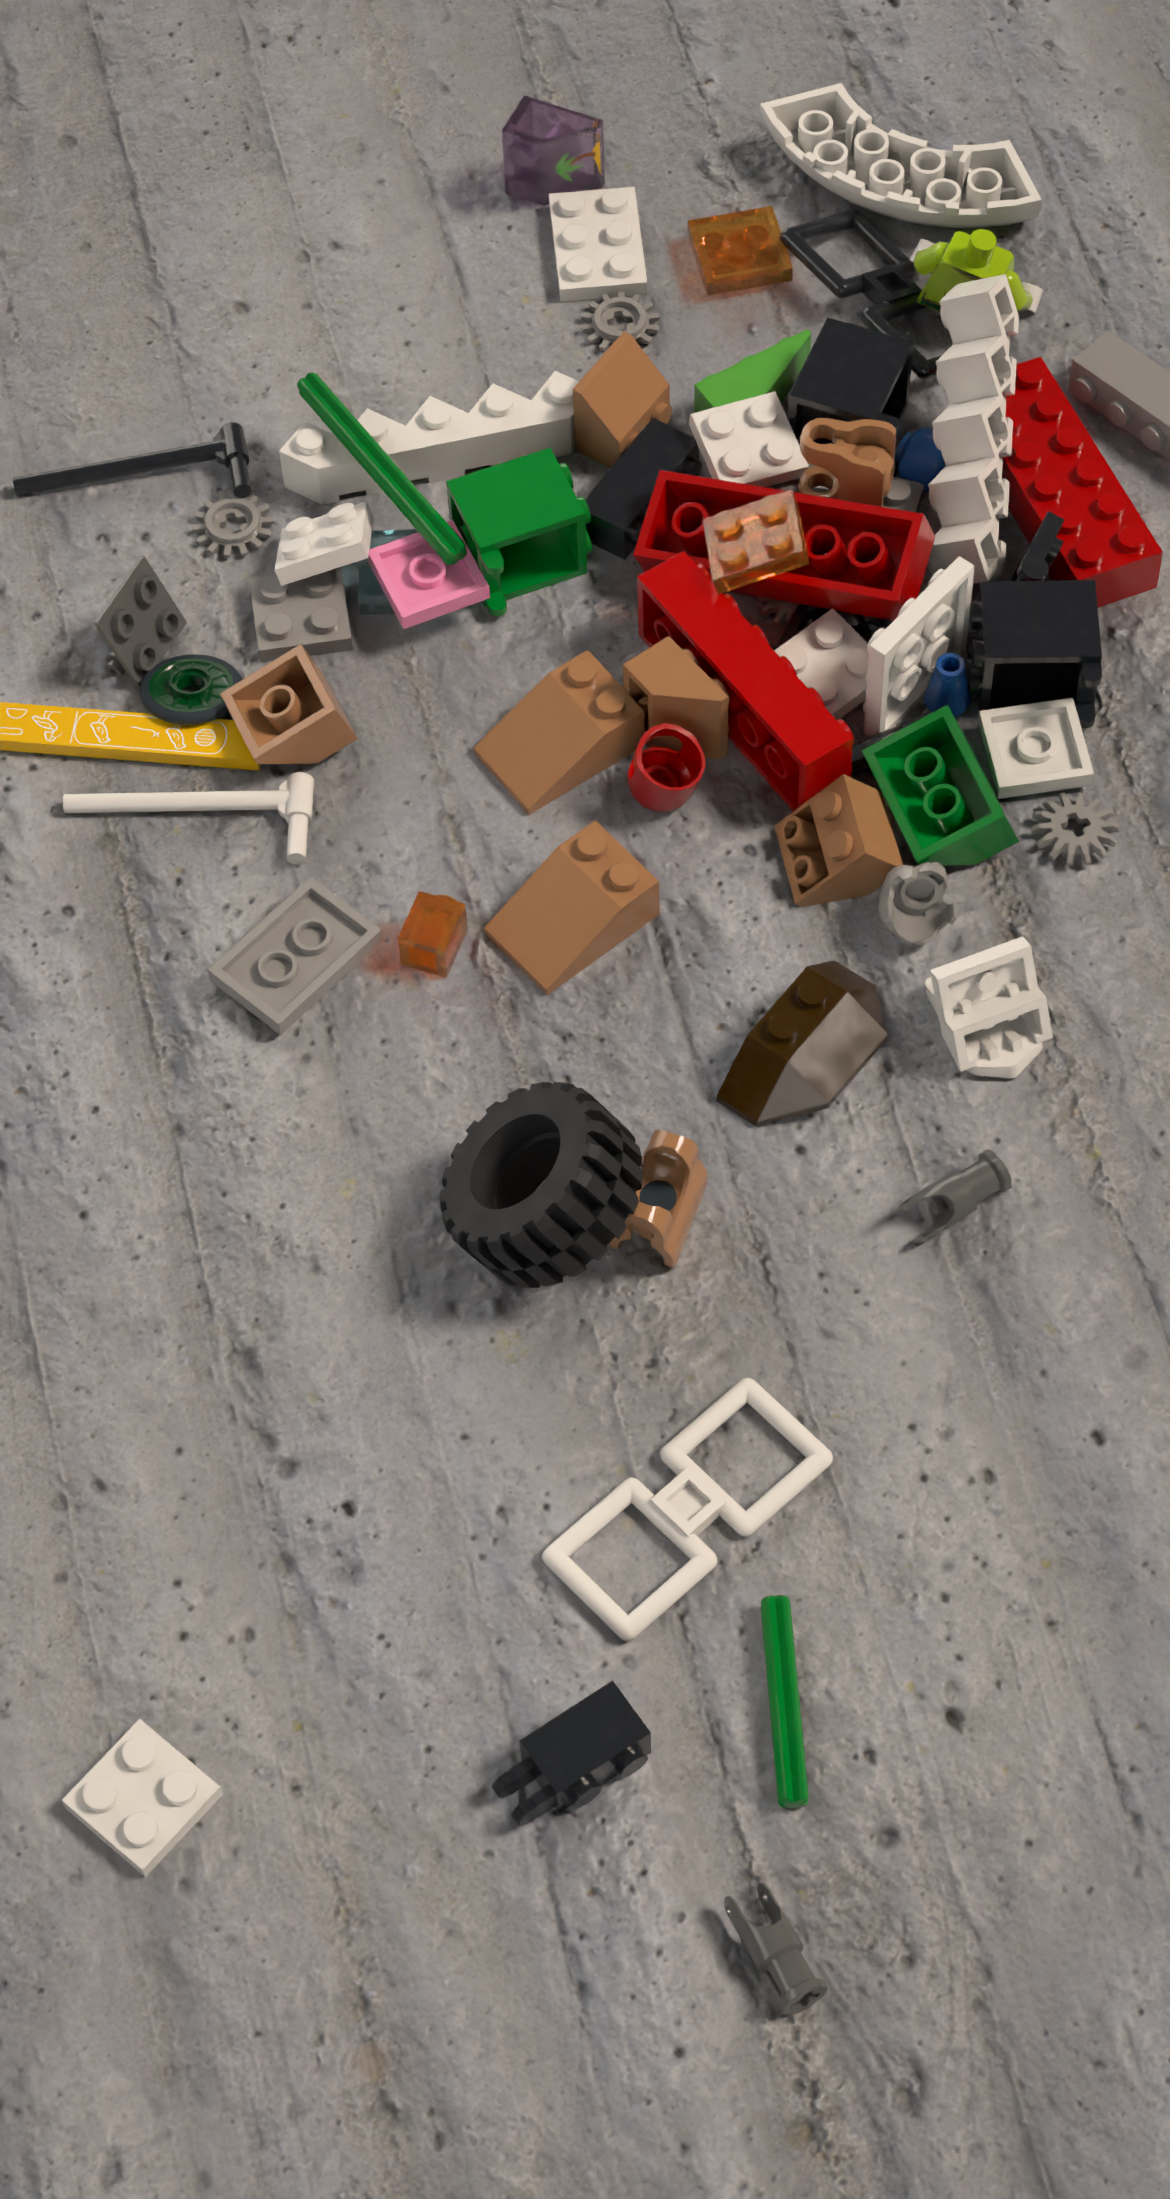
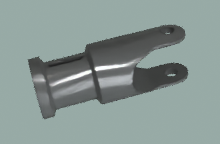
(959, 1193)
(778, 1954)

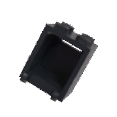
(852, 378)
(1035, 644)

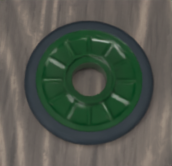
(163, 684)

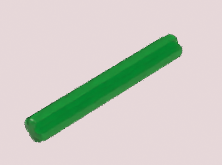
(784, 1702)

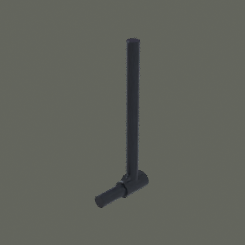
(228, 448)

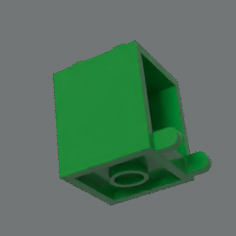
(521, 525)

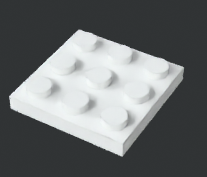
(908, 649)

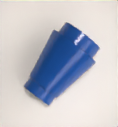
(948, 685)

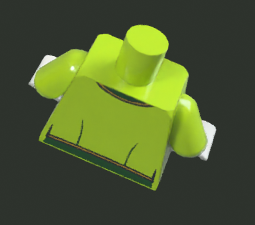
(967, 260)

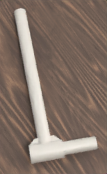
(292, 801)

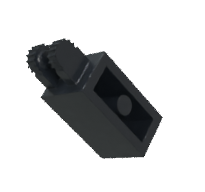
(577, 1754)

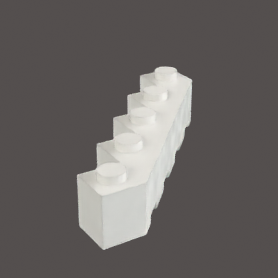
(974, 425)
(436, 441)

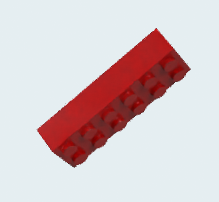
(1063, 472)
(857, 553)
(770, 710)

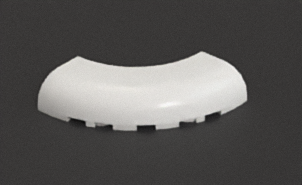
(897, 172)

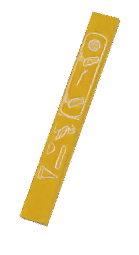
(121, 736)

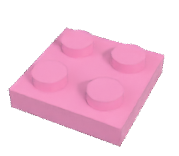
(421, 583)

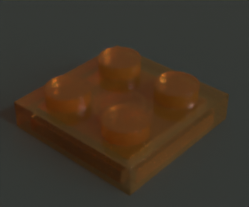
(739, 250)
(755, 541)

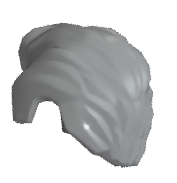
(914, 903)

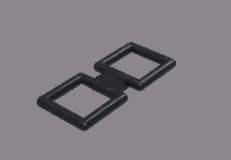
(886, 287)

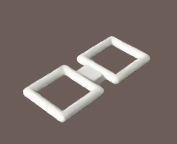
(687, 1508)

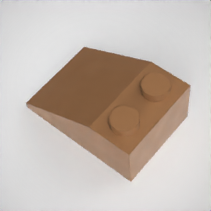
(562, 733)
(575, 908)

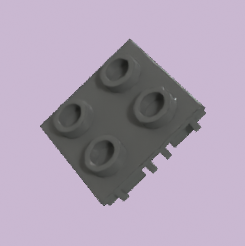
(139, 624)

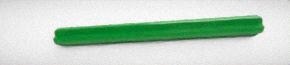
(382, 469)

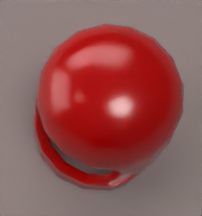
(665, 777)

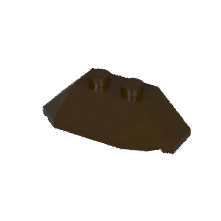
(805, 1046)

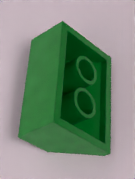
(940, 792)

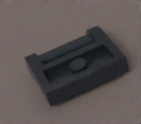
(1040, 551)

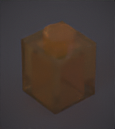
(433, 933)

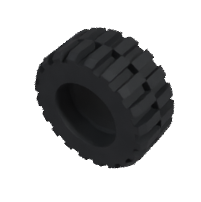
(577, 1211)

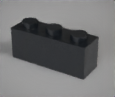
(624, 493)

